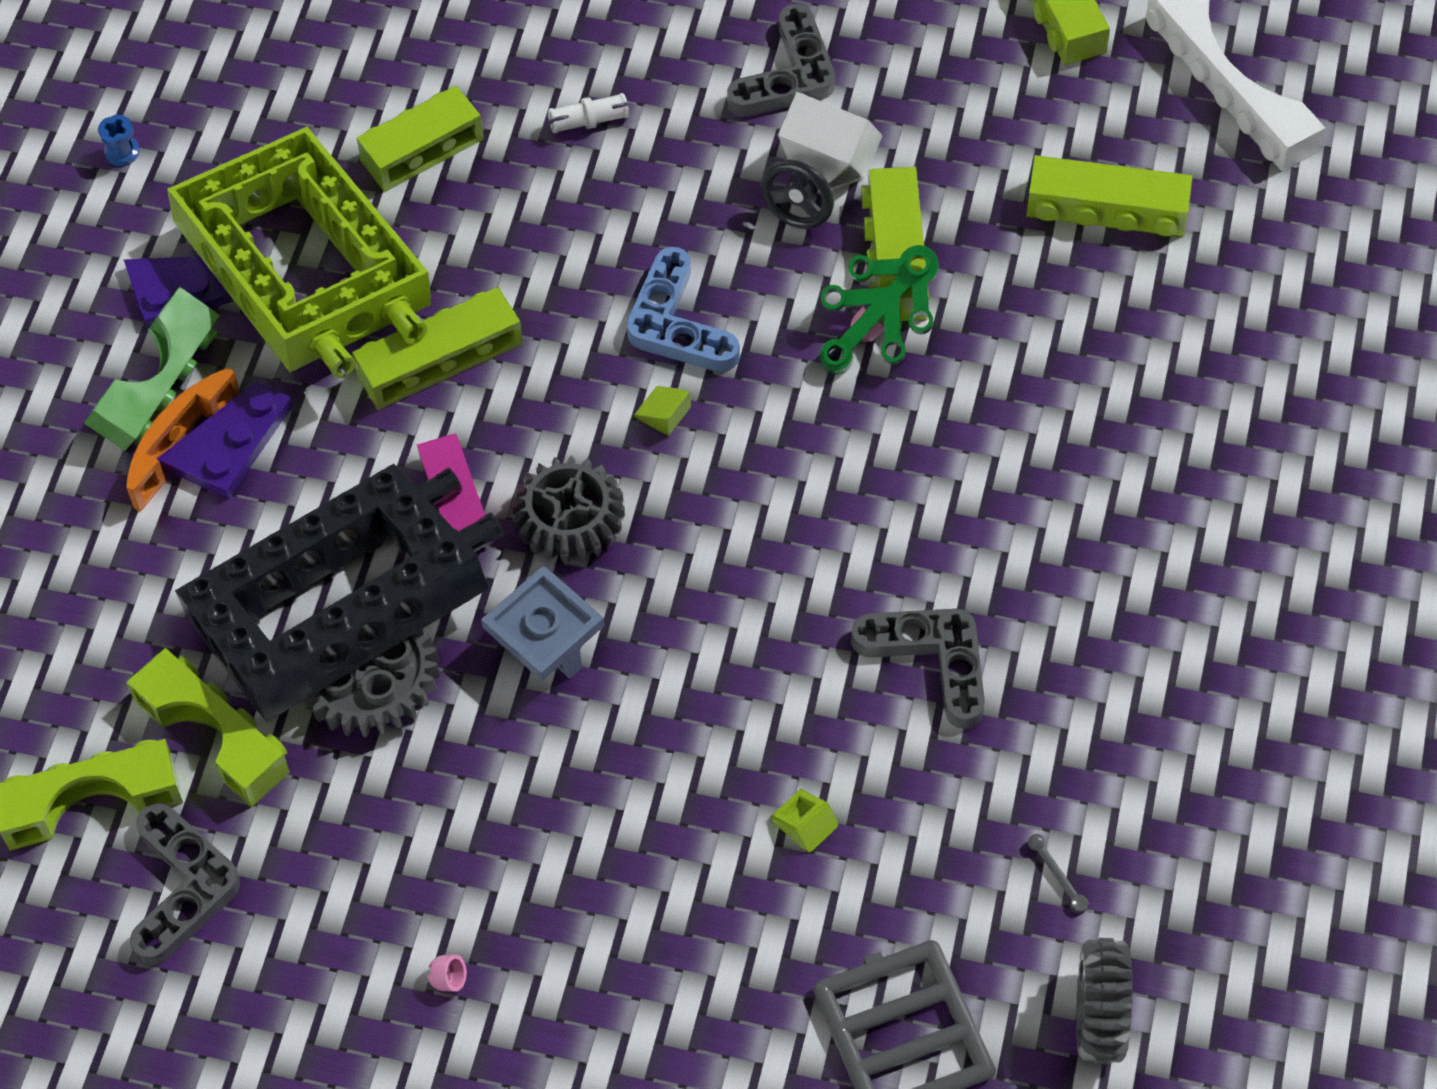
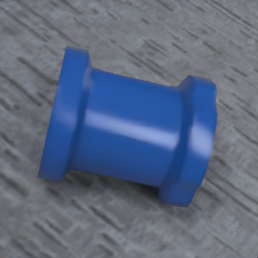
(117, 134)

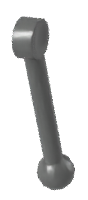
(1078, 902)

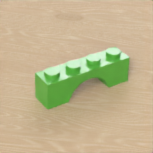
(178, 332)

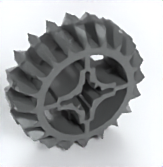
(578, 528)
(1104, 1001)

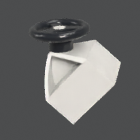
(824, 152)

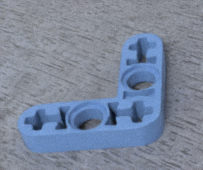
(662, 318)

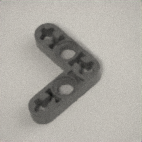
(797, 76)
(937, 640)
(195, 888)

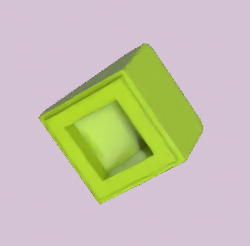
(664, 408)
(805, 819)

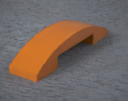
(172, 425)

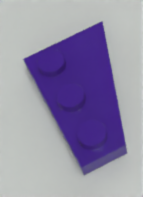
(159, 278)
(229, 441)

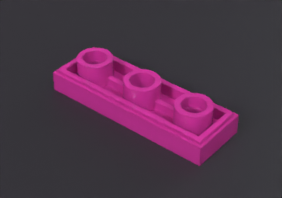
(445, 453)

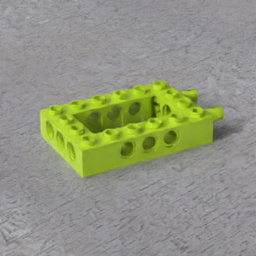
(387, 276)

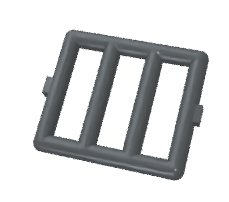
(945, 990)

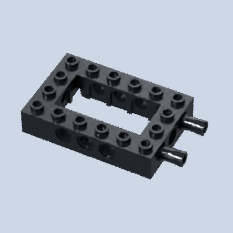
(362, 624)

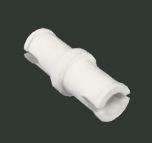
(588, 113)

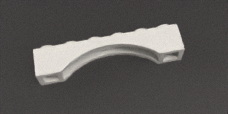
(1278, 124)

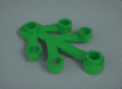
(882, 303)

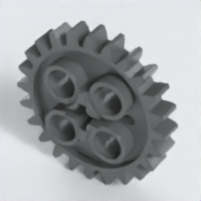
(403, 680)

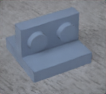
(544, 624)

